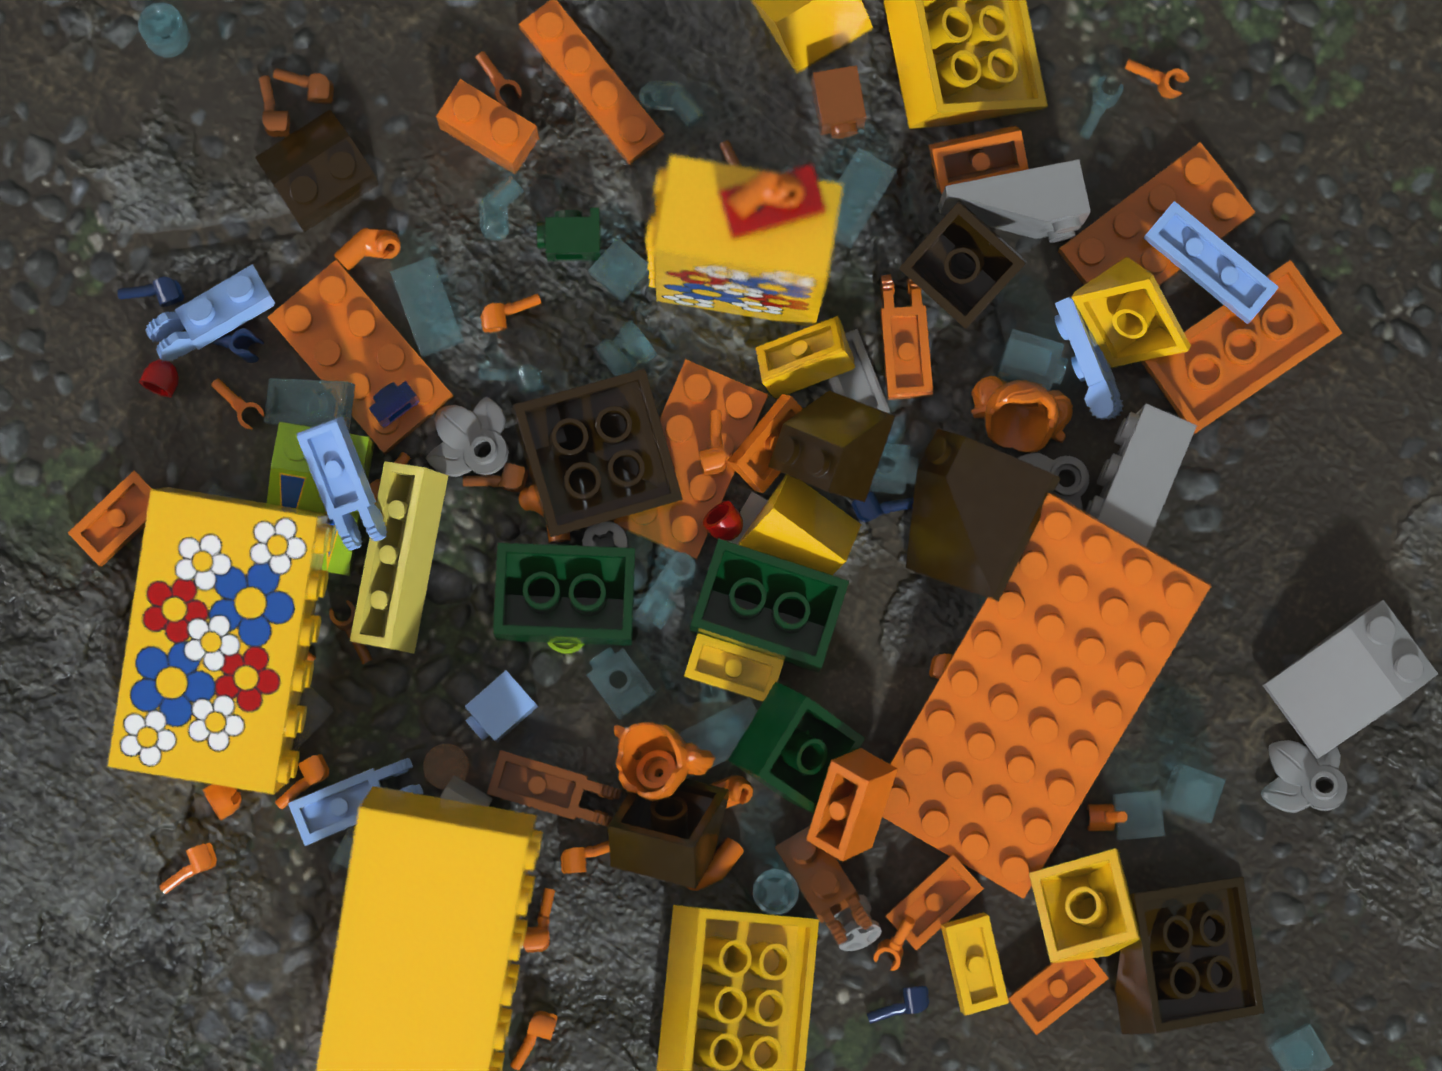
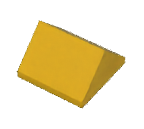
(813, 27)
(1129, 315)
(802, 528)
(1085, 907)

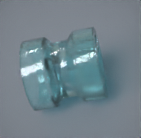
(157, 22)
(633, 344)
(779, 896)

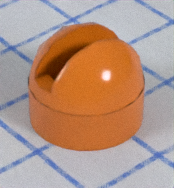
(223, 800)

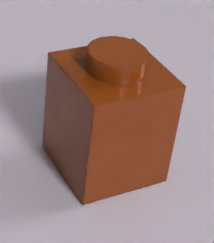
(838, 101)

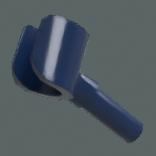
(166, 289)
(239, 344)
(872, 509)
(915, 1001)

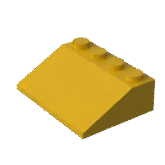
(964, 60)
(737, 991)

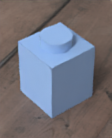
(499, 708)

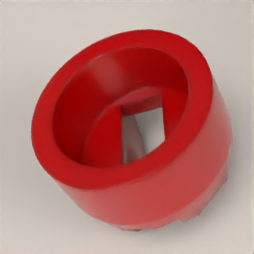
(160, 378)
(724, 521)

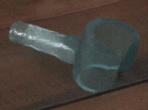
(1102, 102)
(527, 376)

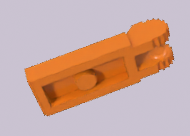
(905, 343)

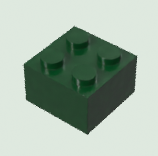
(793, 746)

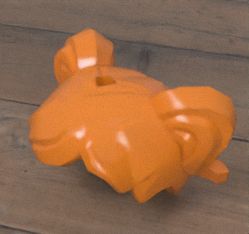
(1021, 413)
(655, 749)

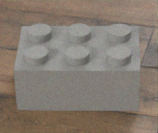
(1141, 471)

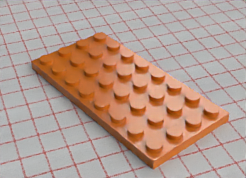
(1039, 695)

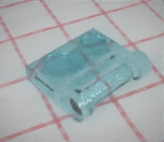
(657, 605)

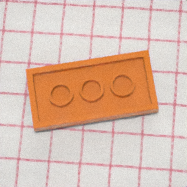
(1193, 183)
(353, 341)
(1238, 359)
(686, 432)

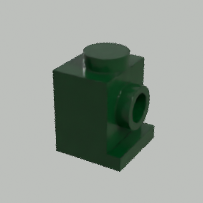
(571, 236)

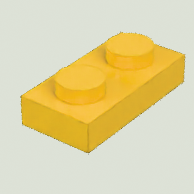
(732, 667)
(974, 963)

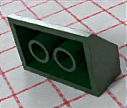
(564, 594)
(769, 605)

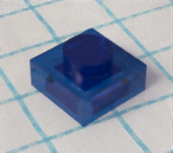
(393, 402)

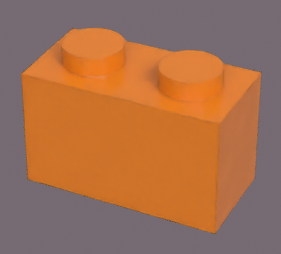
(487, 126)
(978, 156)
(851, 804)

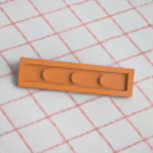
(591, 81)

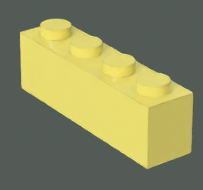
(399, 565)

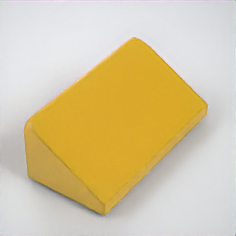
(805, 357)

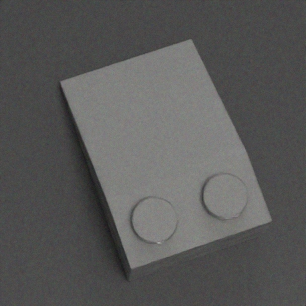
(1027, 202)
(1350, 679)

